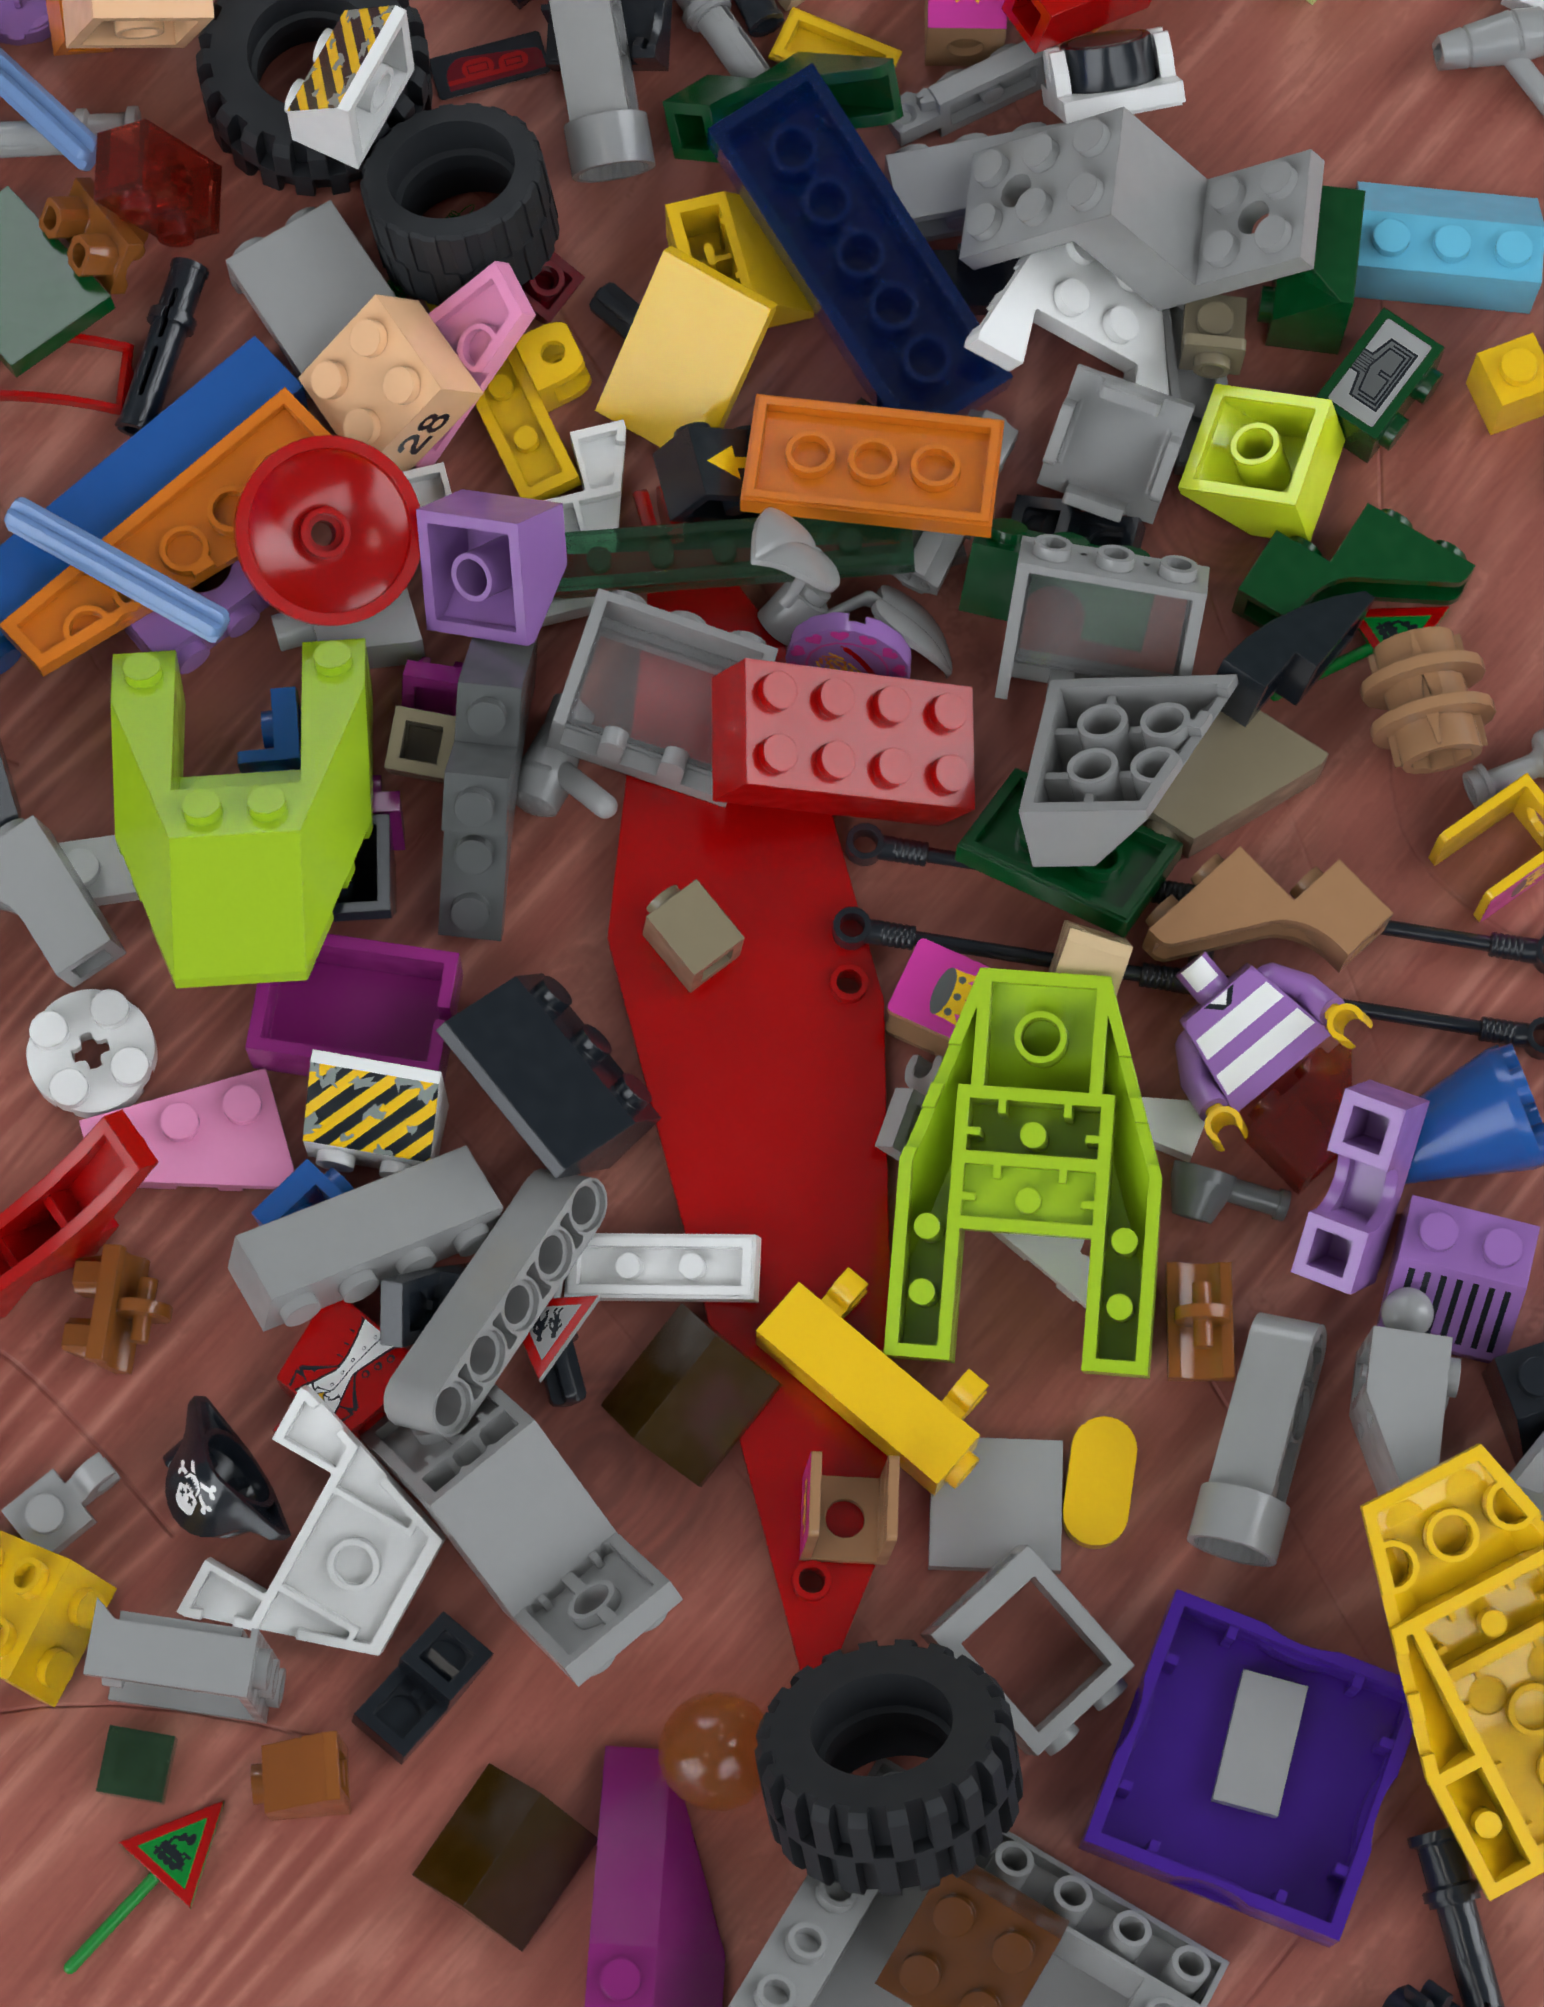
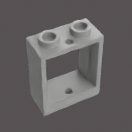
(995, 1590)

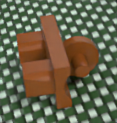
(97, 237)
(121, 1309)
(1199, 1321)

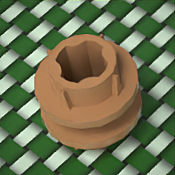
(1425, 687)

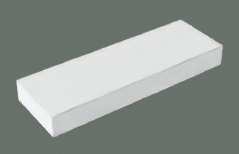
(668, 1268)

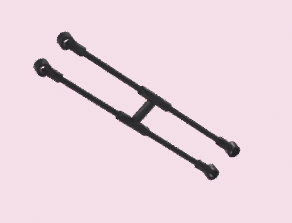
(1163, 977)

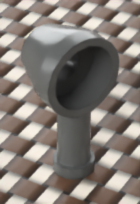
(1203, 1192)

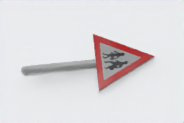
(556, 1329)

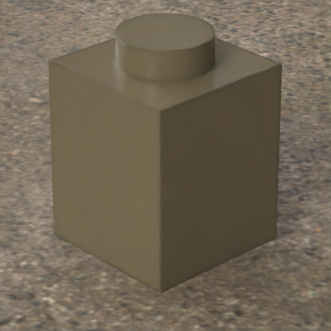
(420, 744)
(691, 934)

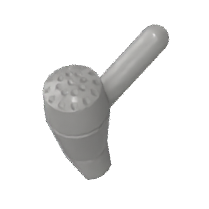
(1499, 40)
(551, 775)

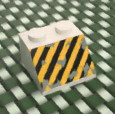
(352, 83)
(372, 1113)

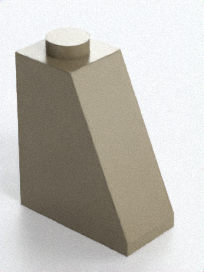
(1235, 779)

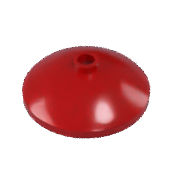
(370, 520)

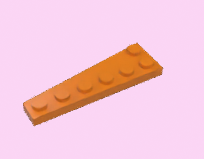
(178, 531)

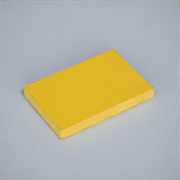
(685, 350)

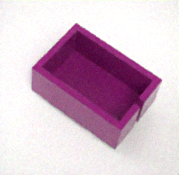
(359, 1003)

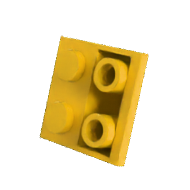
(728, 239)

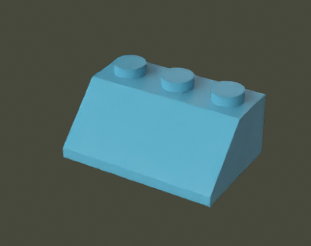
(1450, 248)

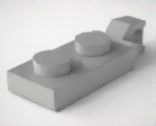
(970, 93)

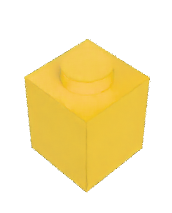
(1508, 383)

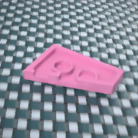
(482, 328)
(213, 1136)

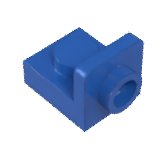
(280, 733)
(301, 1190)

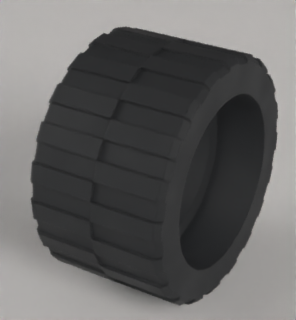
(449, 155)

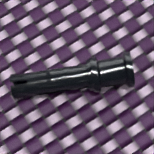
(1454, 1895)

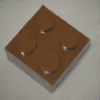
(972, 1945)

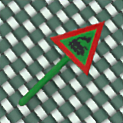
(1380, 625)
(173, 1856)

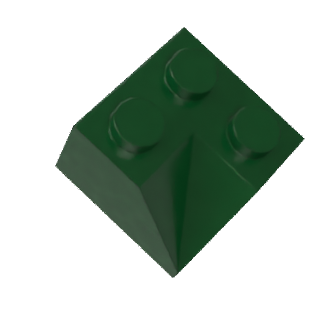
(1314, 306)

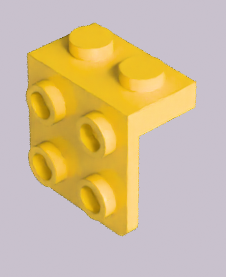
(44, 1617)

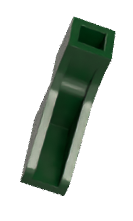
(860, 84)
(1376, 557)

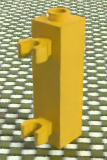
(870, 1388)

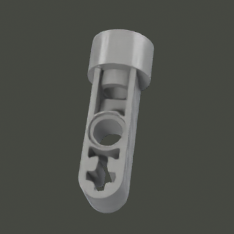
(605, 128)
(1244, 1504)

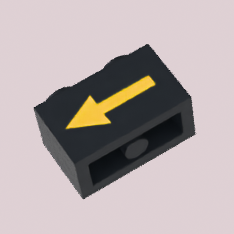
(703, 472)

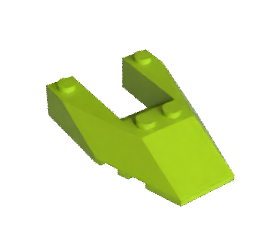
(242, 863)
(1037, 1137)

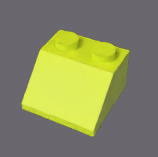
(1264, 460)

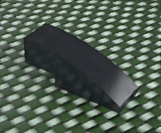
(1291, 653)

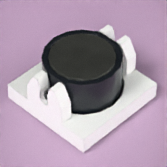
(1110, 73)

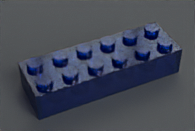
(854, 249)

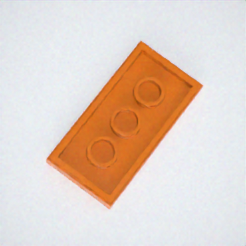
(873, 465)

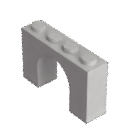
(53, 902)

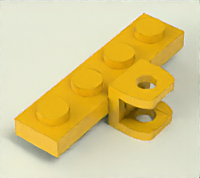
(533, 380)

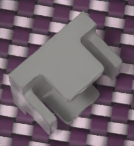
(1114, 446)

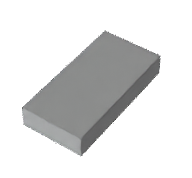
(1259, 1743)

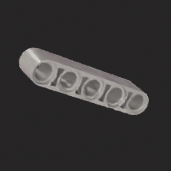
(495, 1303)

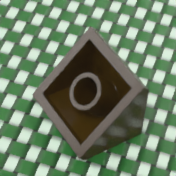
(690, 1395)
(506, 1856)

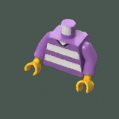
(1250, 1034)

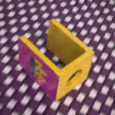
(1521, 798)

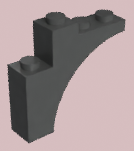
(483, 786)

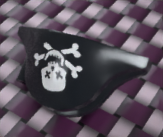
(217, 1483)

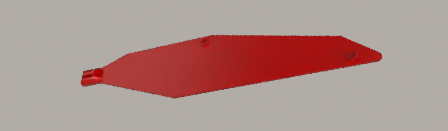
(766, 1105)

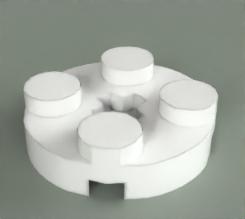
(60, 1034)

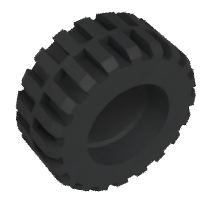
(251, 122)
(898, 1825)

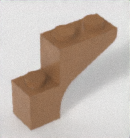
(1243, 904)

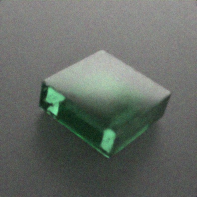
(136, 1764)

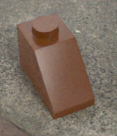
(303, 1777)

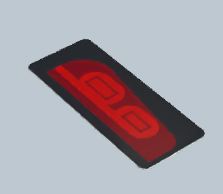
(489, 65)

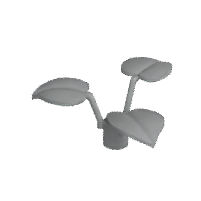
(787, 546)

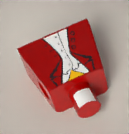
(343, 1364)

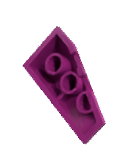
(650, 1904)

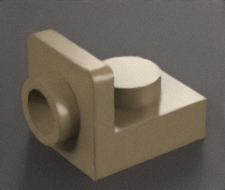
(1214, 336)

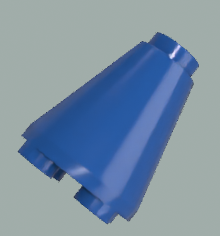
(1479, 1122)

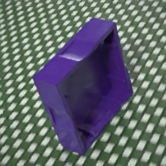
(1162, 1774)

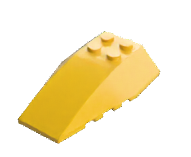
(1466, 1623)

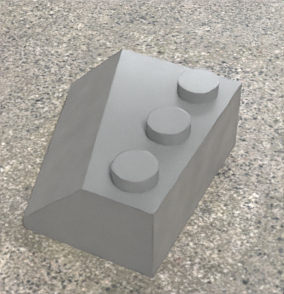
(1109, 758)

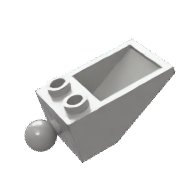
(1402, 1390)

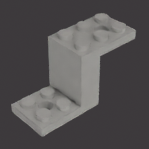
(1142, 209)
(530, 1533)

